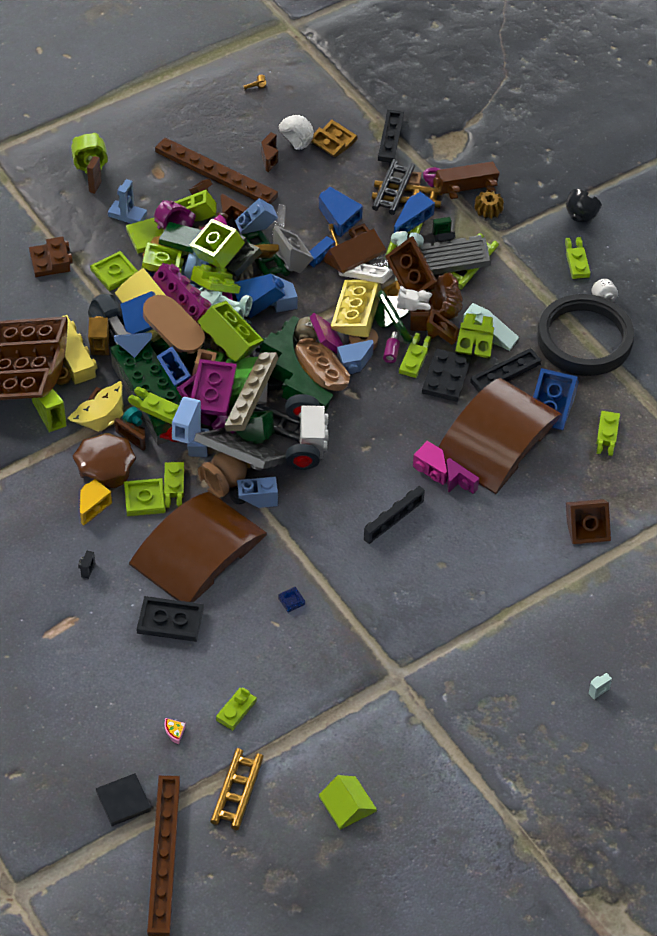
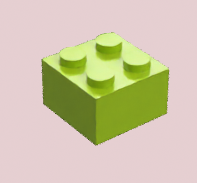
(217, 243)

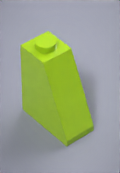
(51, 411)

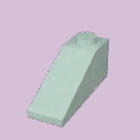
(502, 334)

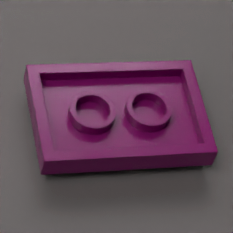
(214, 386)

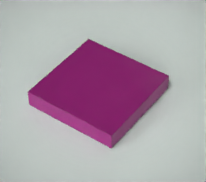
(325, 334)

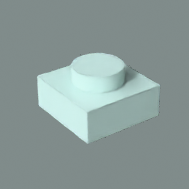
(599, 685)

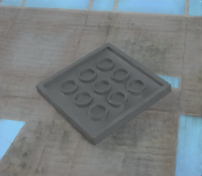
(258, 455)

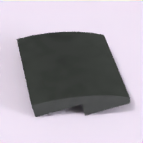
(243, 258)

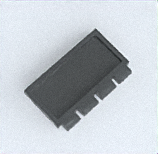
(456, 256)

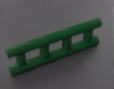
(261, 261)

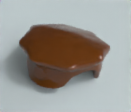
(105, 459)

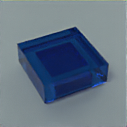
(291, 599)

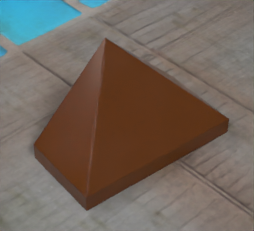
(132, 432)

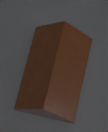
(355, 251)
(411, 267)

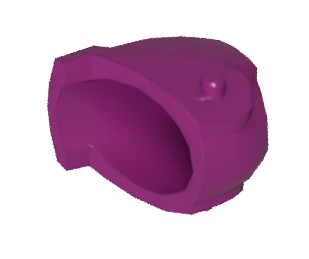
(173, 212)

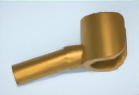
(261, 82)

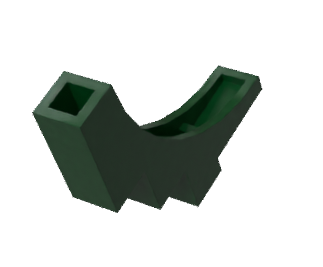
(288, 367)

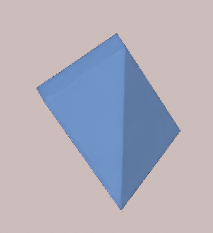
(133, 342)

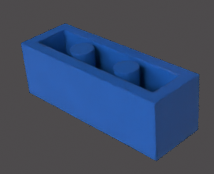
(320, 250)

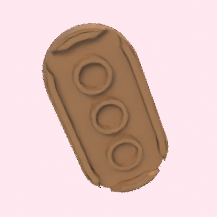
(173, 324)
(322, 364)

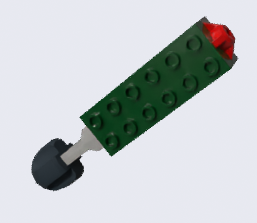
(141, 371)

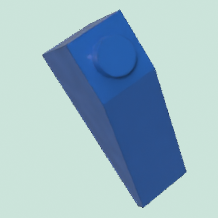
(416, 211)

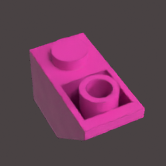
(431, 462)

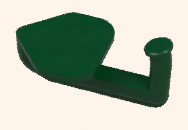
(388, 314)

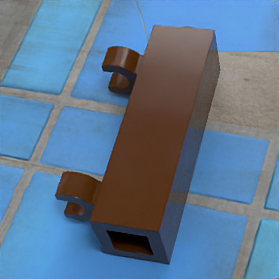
(466, 178)

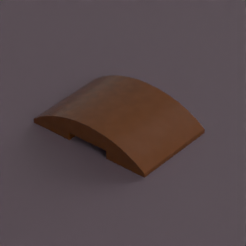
(31, 356)
(497, 432)
(195, 546)

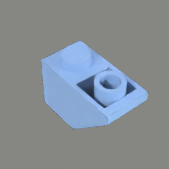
(187, 420)

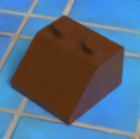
(588, 521)

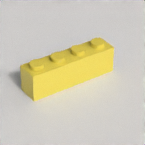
(77, 357)

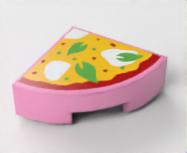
(174, 729)

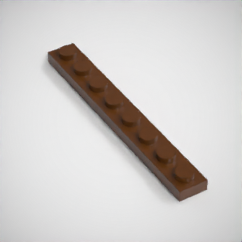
(215, 171)
(164, 856)

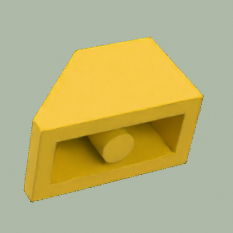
(93, 500)

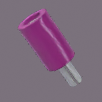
(391, 349)

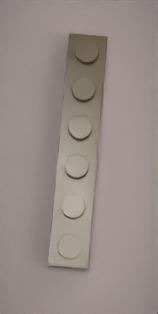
(251, 392)

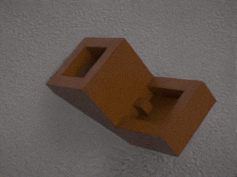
(268, 151)

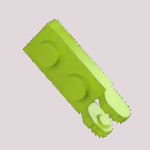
(577, 259)
(414, 357)
(153, 405)
(607, 431)
(173, 482)

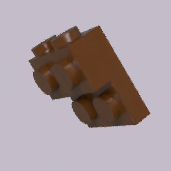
(51, 257)

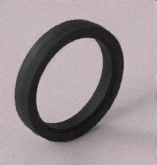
(577, 365)

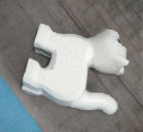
(413, 300)

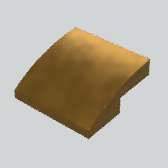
(334, 138)

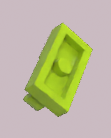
(236, 708)

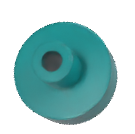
(133, 416)

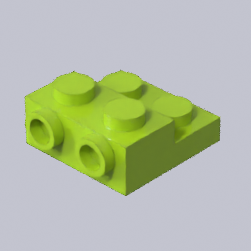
(158, 254)
(214, 279)

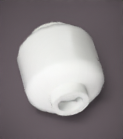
(605, 289)

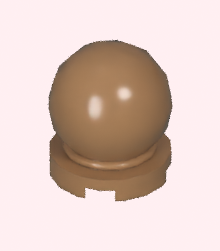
(222, 473)

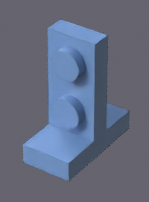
(124, 208)

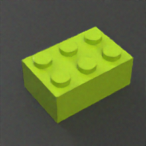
(230, 331)

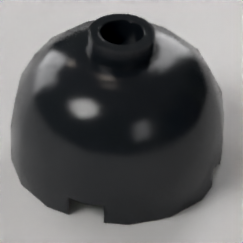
(581, 206)

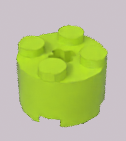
(85, 148)

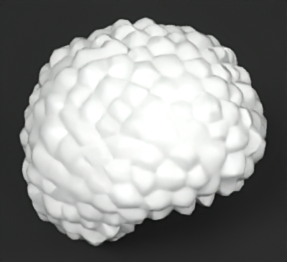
(297, 131)

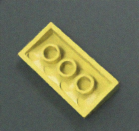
(137, 285)
(356, 308)

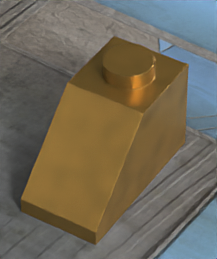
(98, 336)

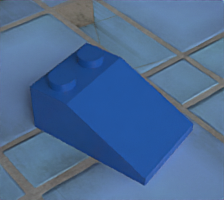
(557, 392)

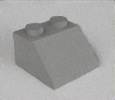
(291, 250)

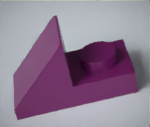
(459, 475)

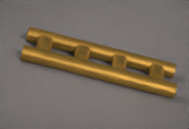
(411, 188)
(226, 795)

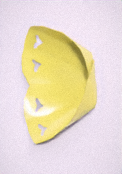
(101, 410)

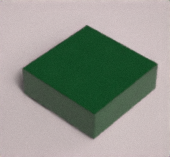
(441, 225)

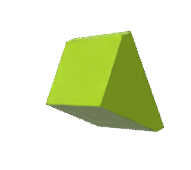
(346, 801)

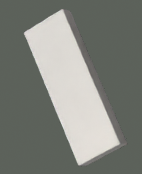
(369, 273)

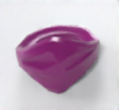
(429, 177)

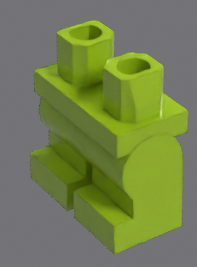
(475, 334)

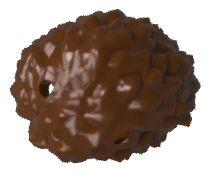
(446, 296)

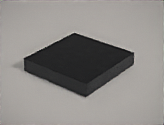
(123, 799)

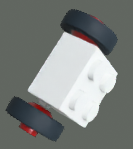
(312, 432)

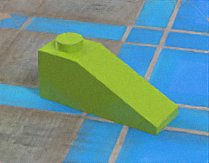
(200, 204)

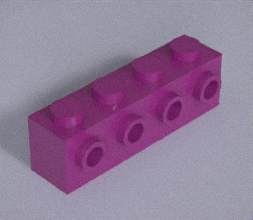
(179, 288)

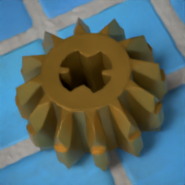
(489, 204)

